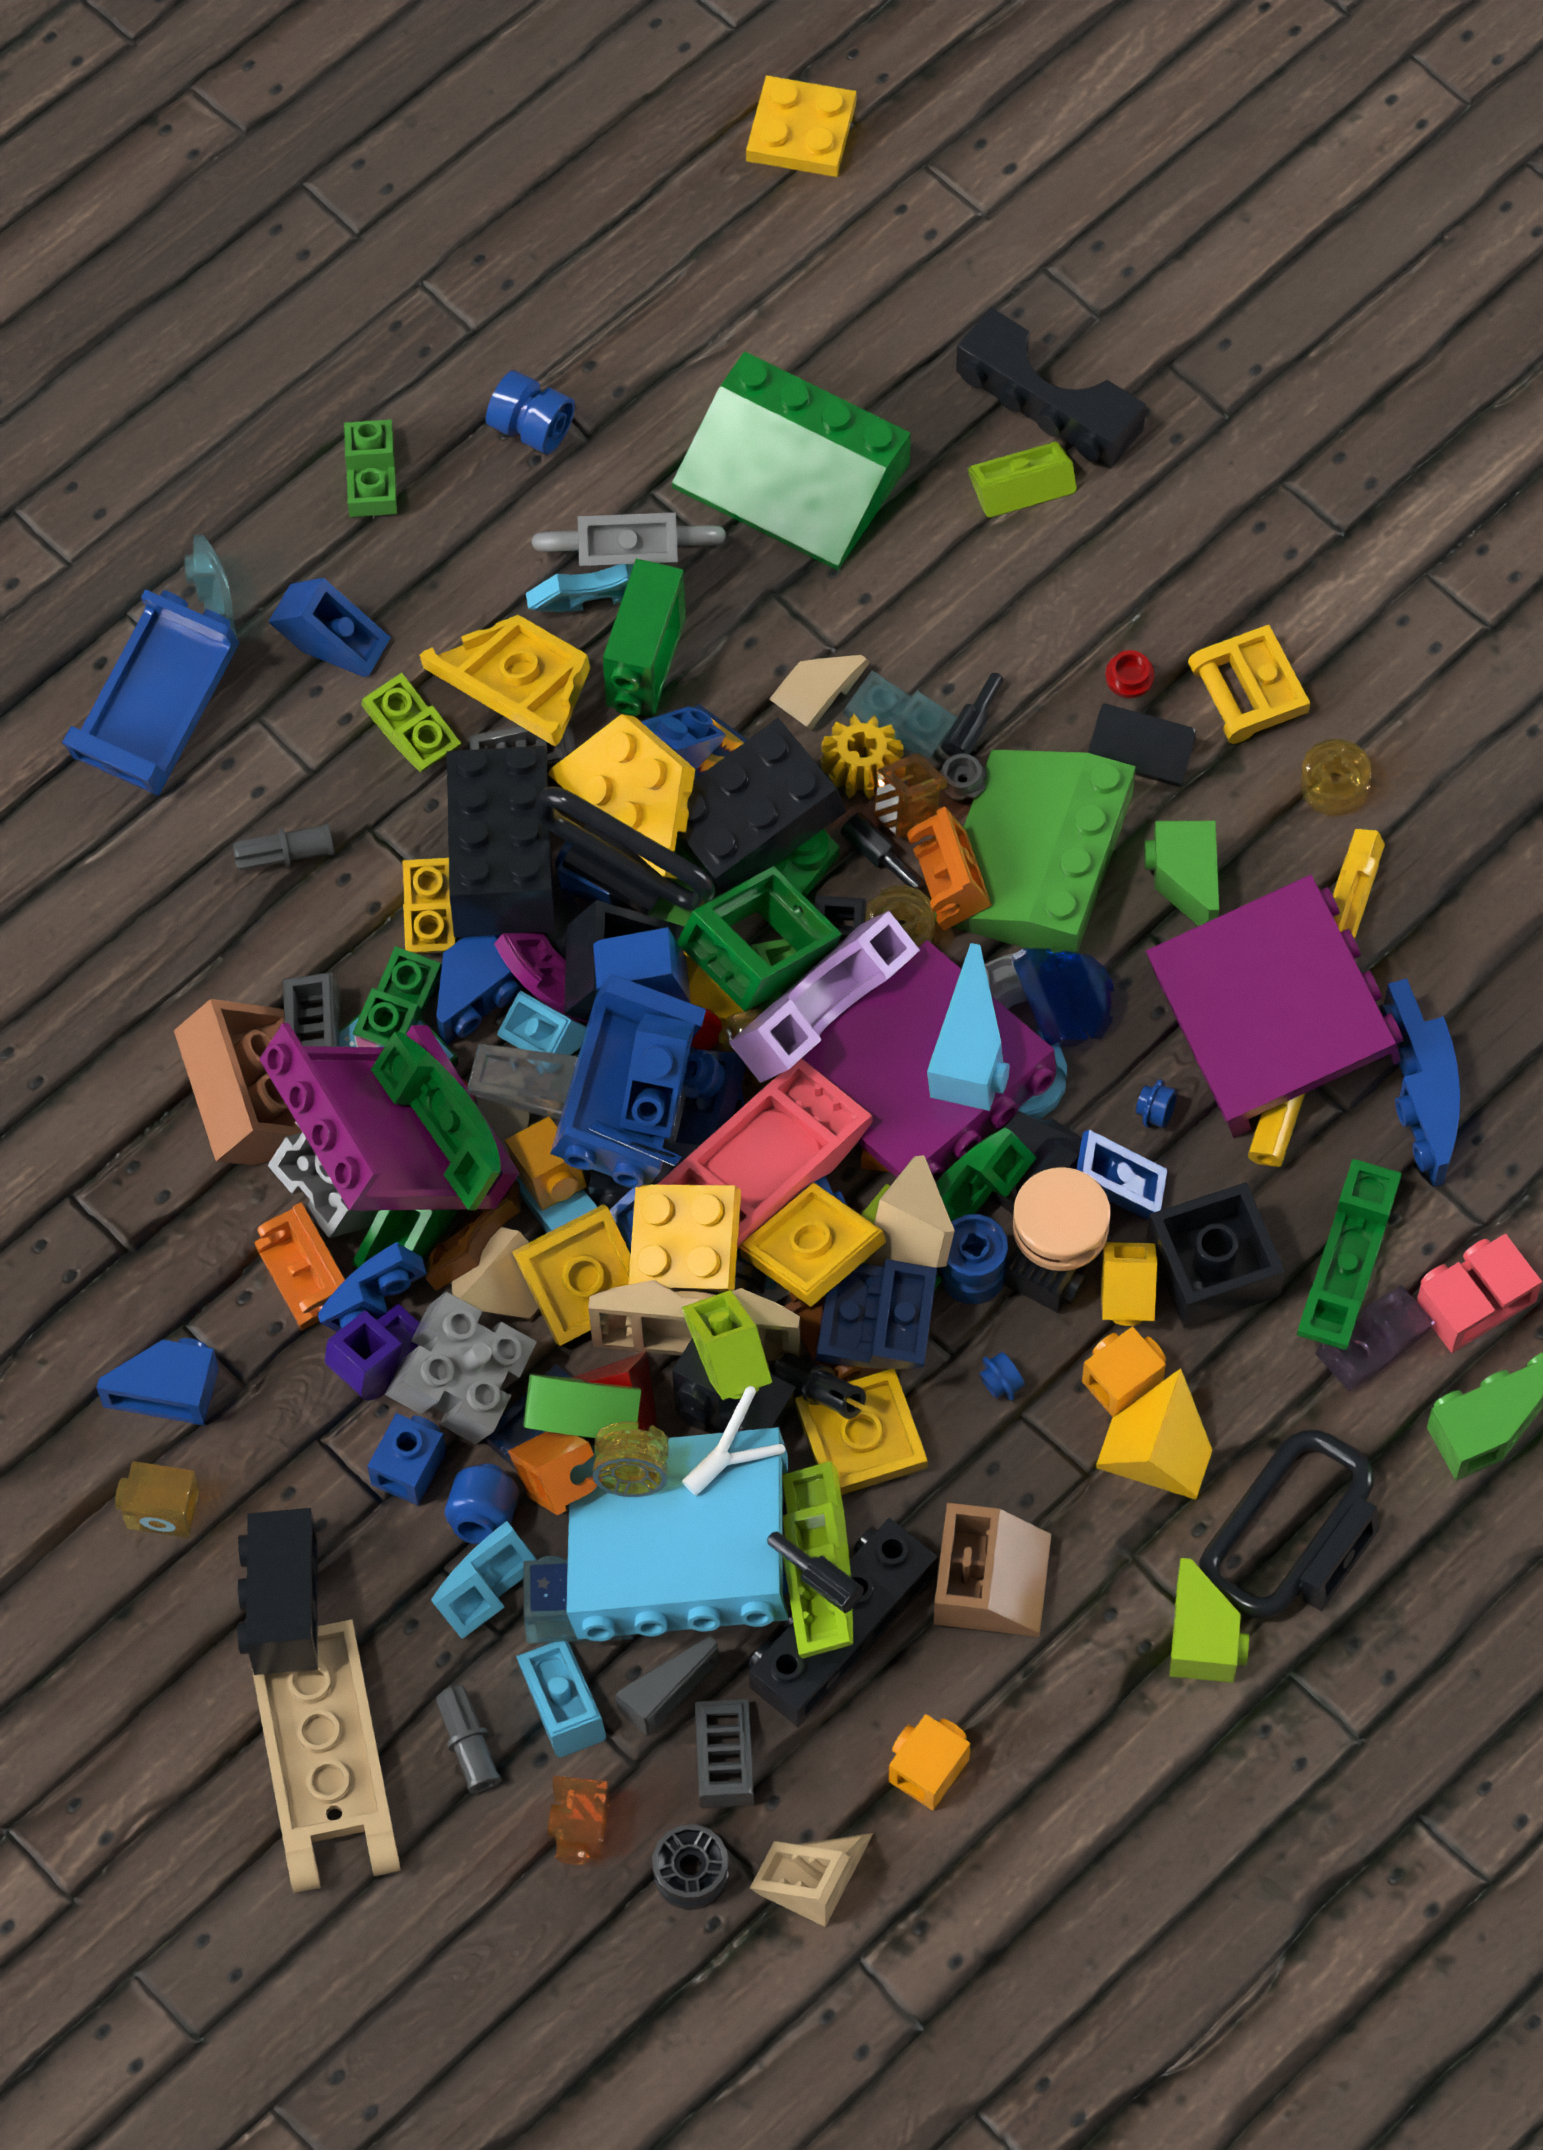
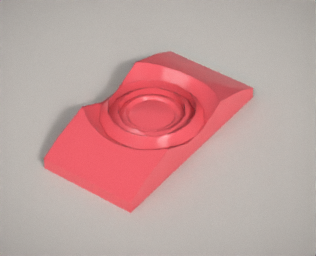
(777, 1144)

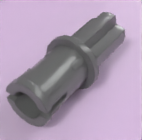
(283, 847)
(467, 1739)

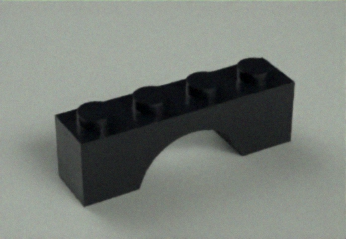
(1094, 419)

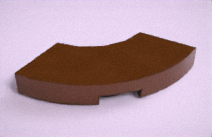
(463, 1248)

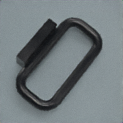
(610, 853)
(1331, 1550)

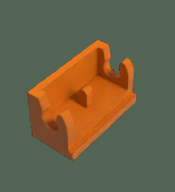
(949, 869)
(299, 1263)
(546, 1466)

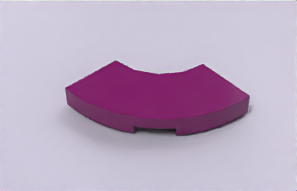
(535, 966)

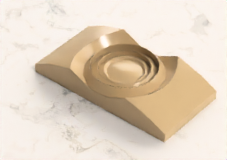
(652, 1320)

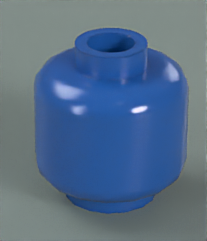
(481, 1502)

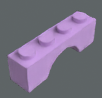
(836, 982)

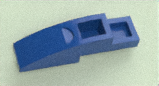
(1430, 1081)

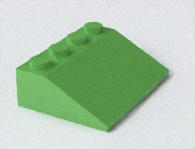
(1045, 843)

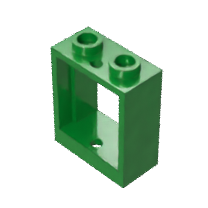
(644, 638)
(733, 962)

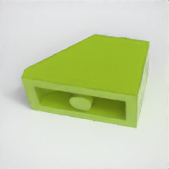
(727, 1344)
(1205, 1629)

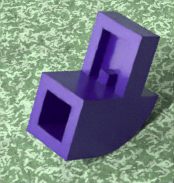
(371, 1350)

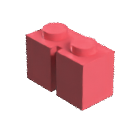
(1479, 1292)

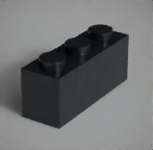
(279, 1591)

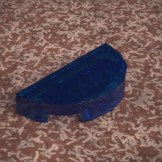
(1089, 990)

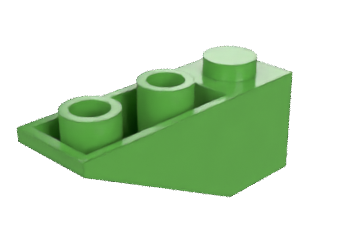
(1486, 1422)

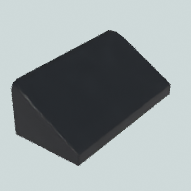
(1152, 744)

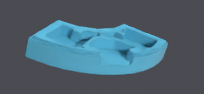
(568, 591)

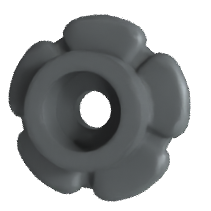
(963, 766)

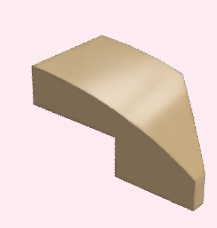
(815, 685)

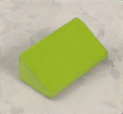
(1023, 479)

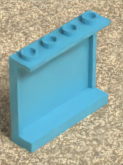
(679, 1555)

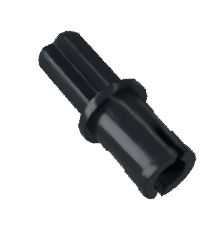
(819, 1385)

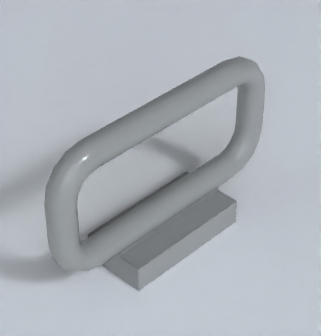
(627, 537)

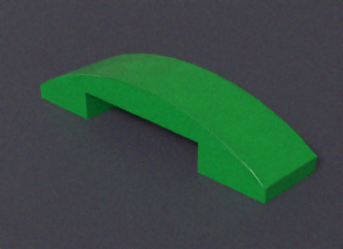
(446, 1110)
(988, 1167)
(1349, 1254)

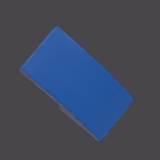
(365, 1288)

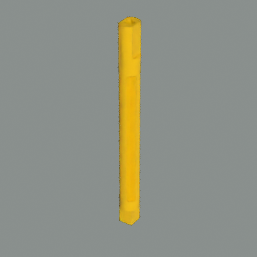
(1351, 897)

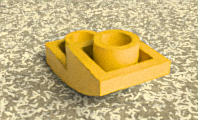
(427, 906)

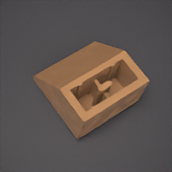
(991, 1571)

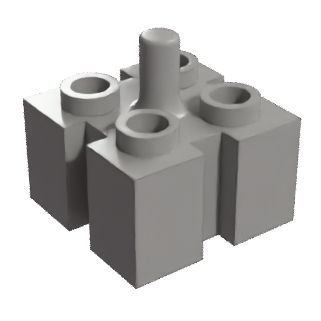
(302, 1172)
(461, 1368)

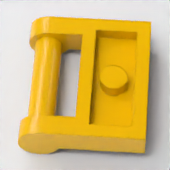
(1263, 676)

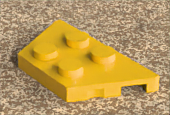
(517, 673)
(633, 779)

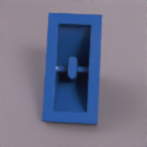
(646, 959)

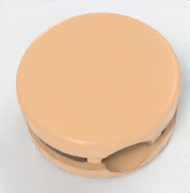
(1061, 1219)

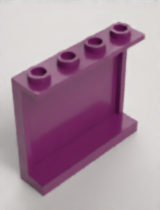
(1273, 1001)
(882, 1057)
(366, 1143)

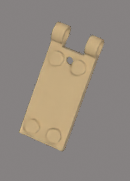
(325, 1757)

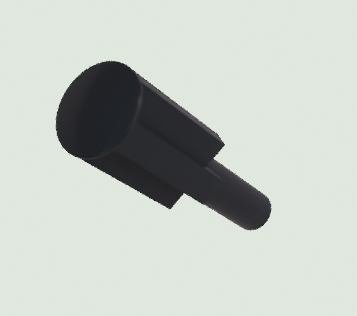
(972, 720)
(878, 848)
(820, 1574)

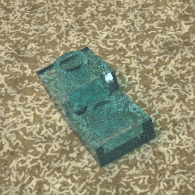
(210, 580)
(915, 719)

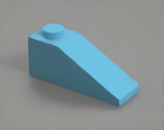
(968, 1053)

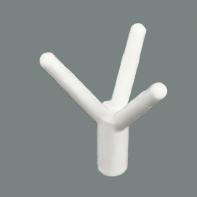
(719, 1457)

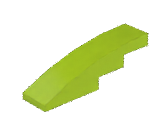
(818, 1528)

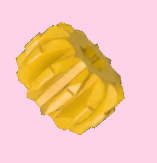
(847, 744)

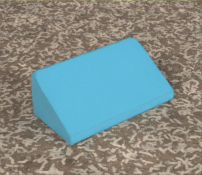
(540, 1028)

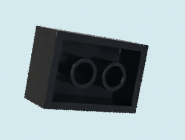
(757, 807)

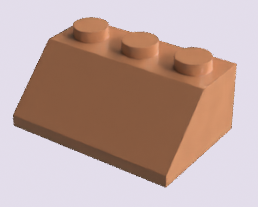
(231, 1087)

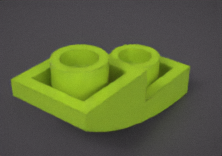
(410, 723)

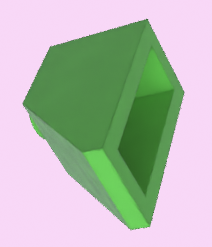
(1185, 866)

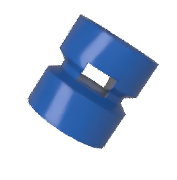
(525, 410)
(975, 1260)

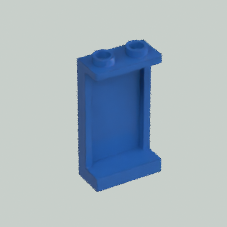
(155, 692)
(601, 1082)

